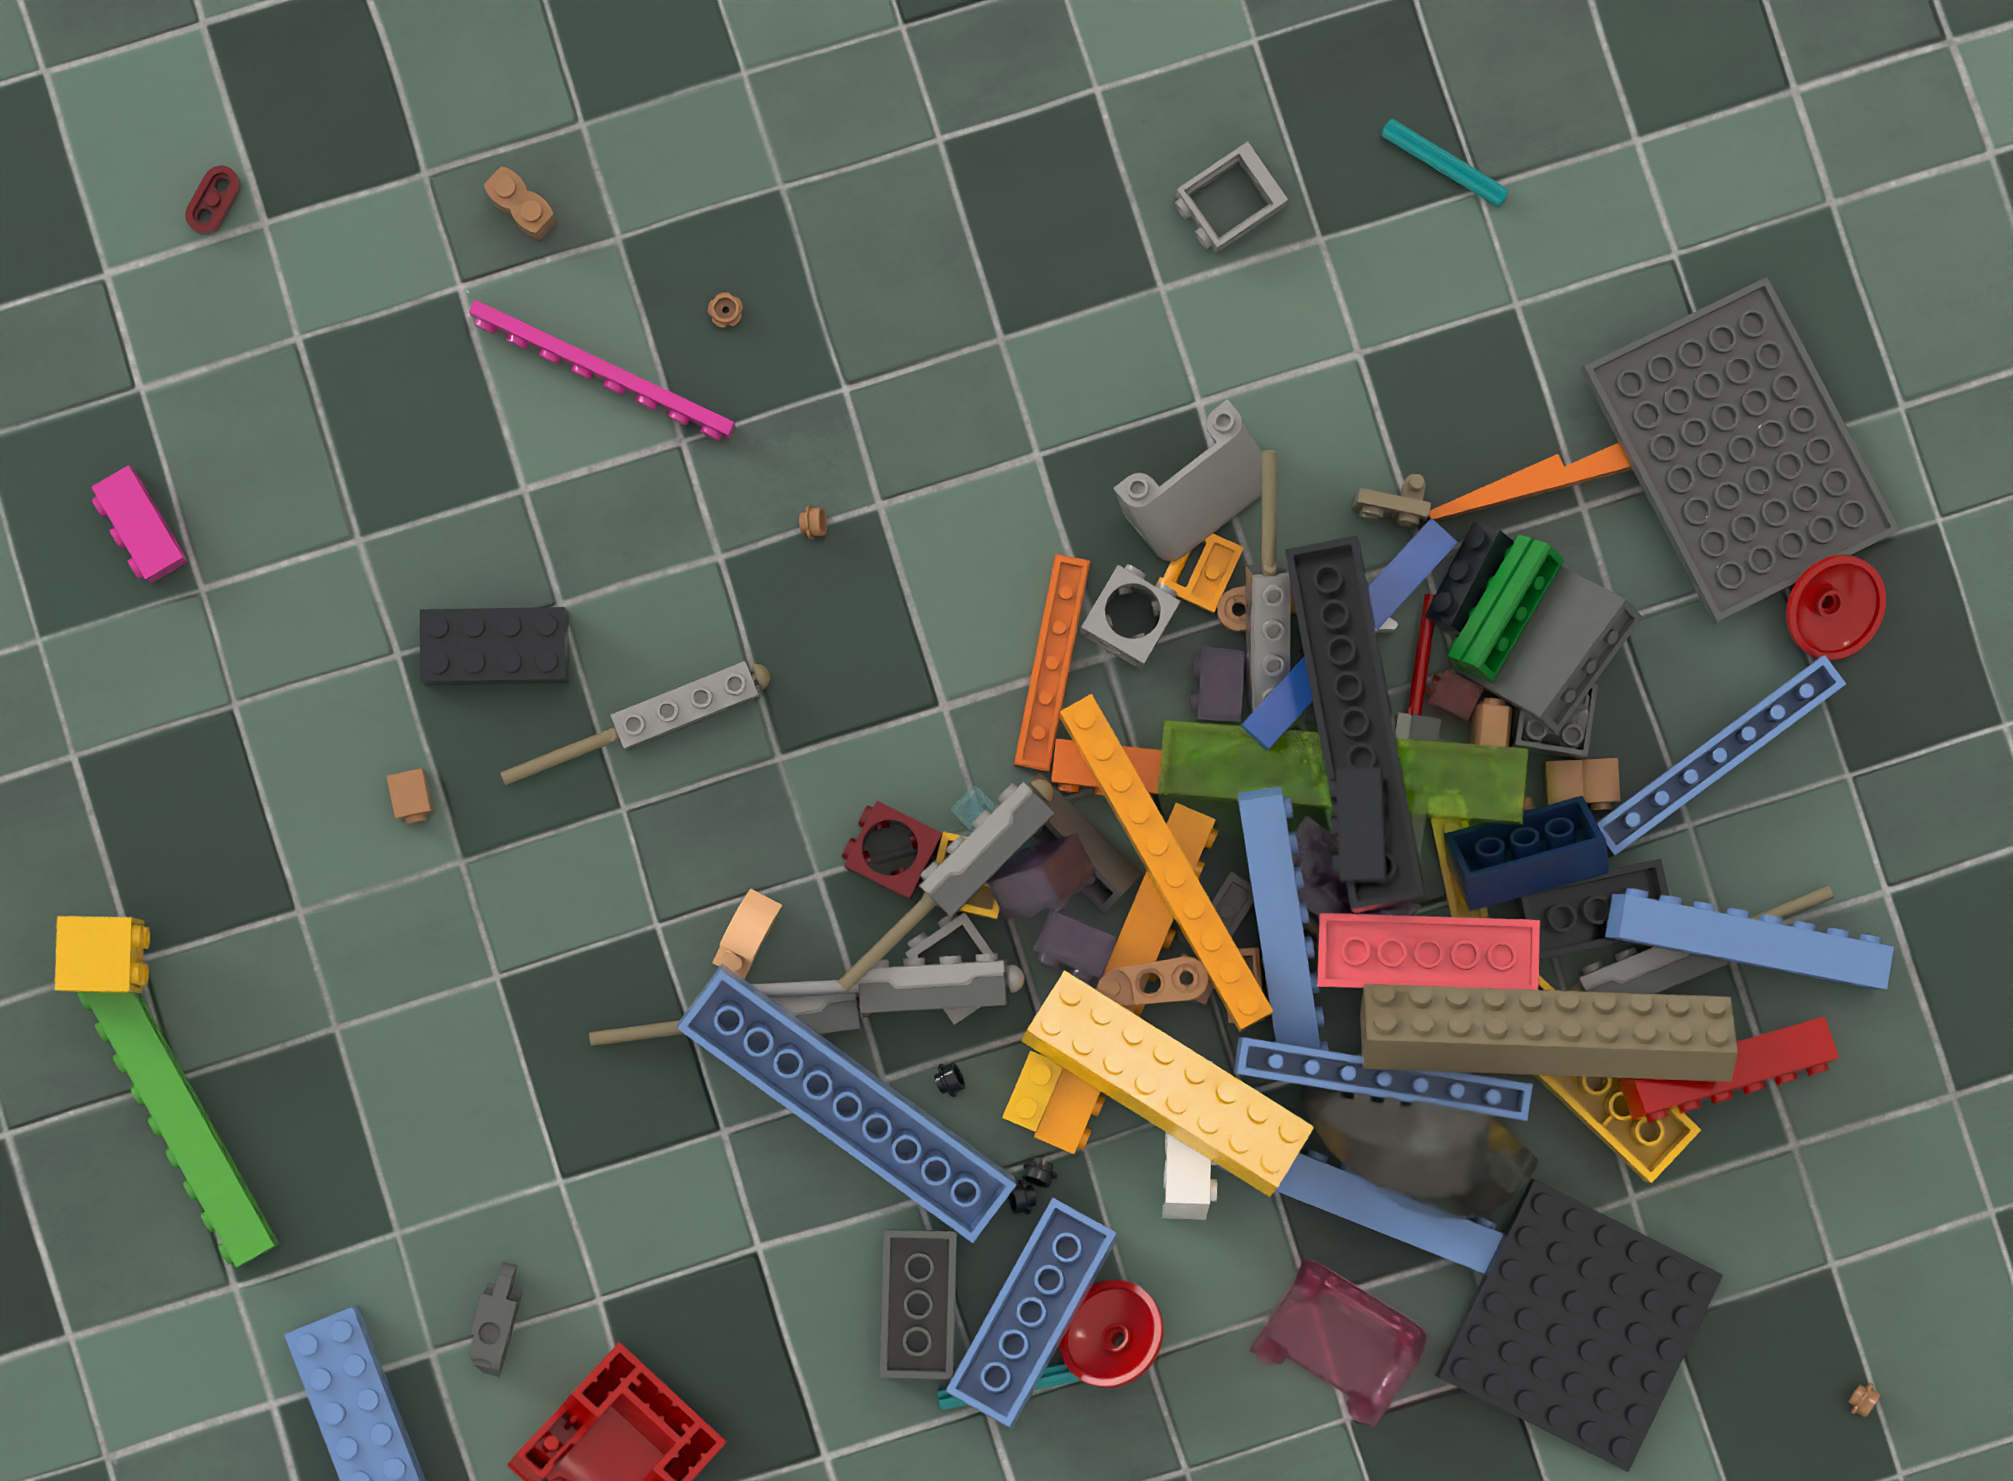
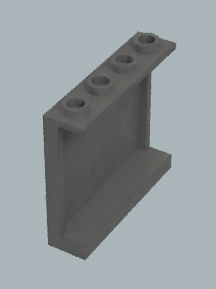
(1562, 649)

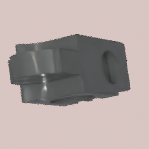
(495, 1321)

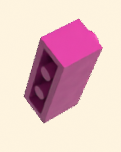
(138, 525)

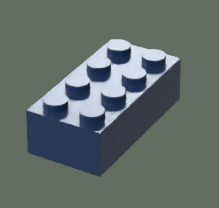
(1513, 861)

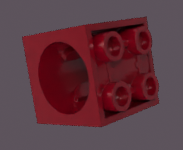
(923, 838)

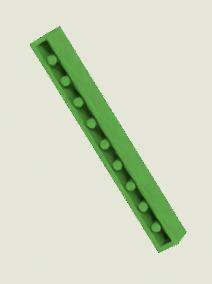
(183, 1124)

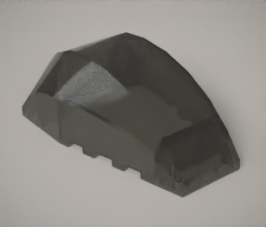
(1422, 1154)

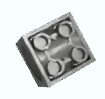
(1137, 648)

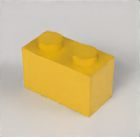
(1032, 1091)

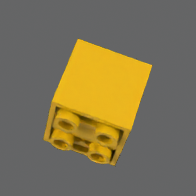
(101, 954)

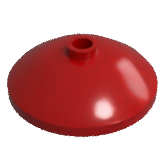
(1847, 617)
(1106, 1314)

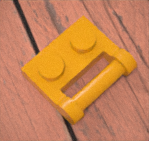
(1209, 575)

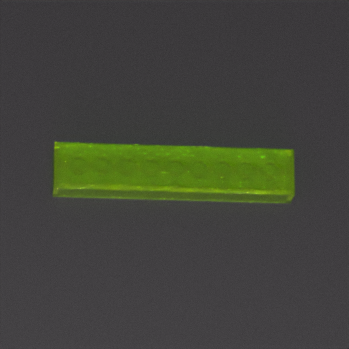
(1439, 777)

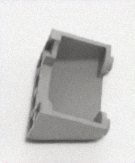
(1201, 494)

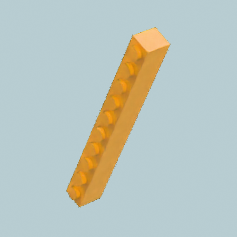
(1165, 863)
(1139, 942)

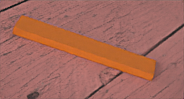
(1052, 663)

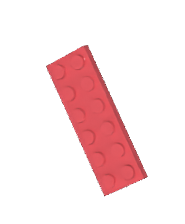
(1427, 951)

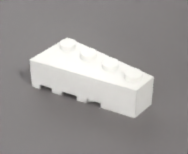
(1187, 1182)

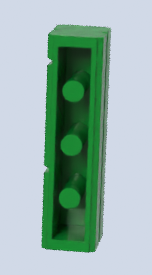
(1505, 608)

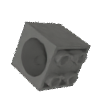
(1569, 743)

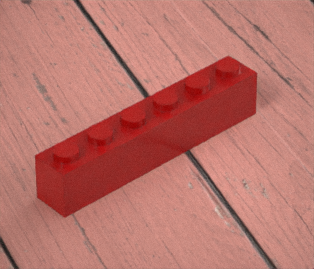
(1759, 1060)

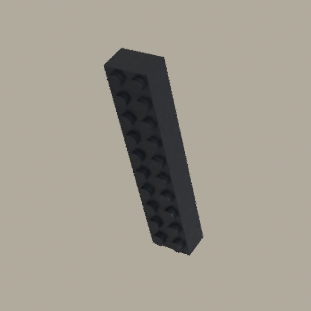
(1354, 701)

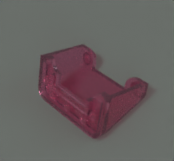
(1342, 1339)

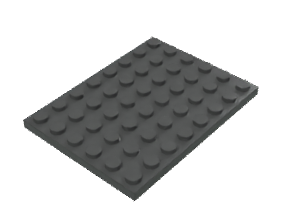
(1739, 449)

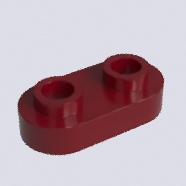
(210, 199)

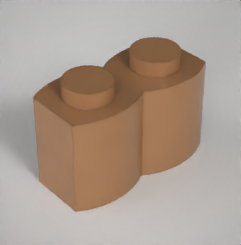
(526, 207)
(1491, 723)
(1591, 778)

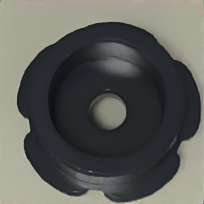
(949, 1079)
(1039, 1172)
(1022, 1198)

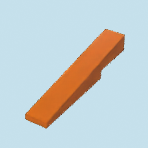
(1536, 480)

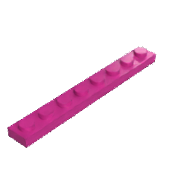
(615, 378)

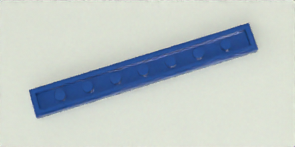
(1386, 595)

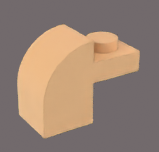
(747, 932)

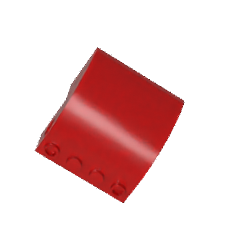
(619, 1429)

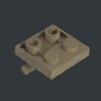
(1405, 509)

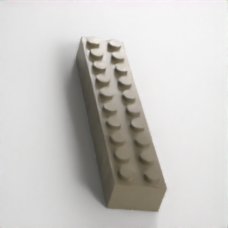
(1547, 1032)

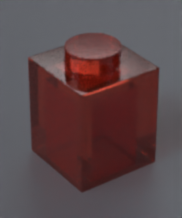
(1453, 695)

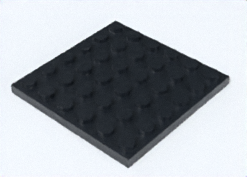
(1579, 1325)

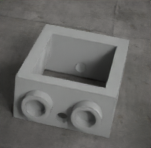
(1259, 176)
(947, 926)

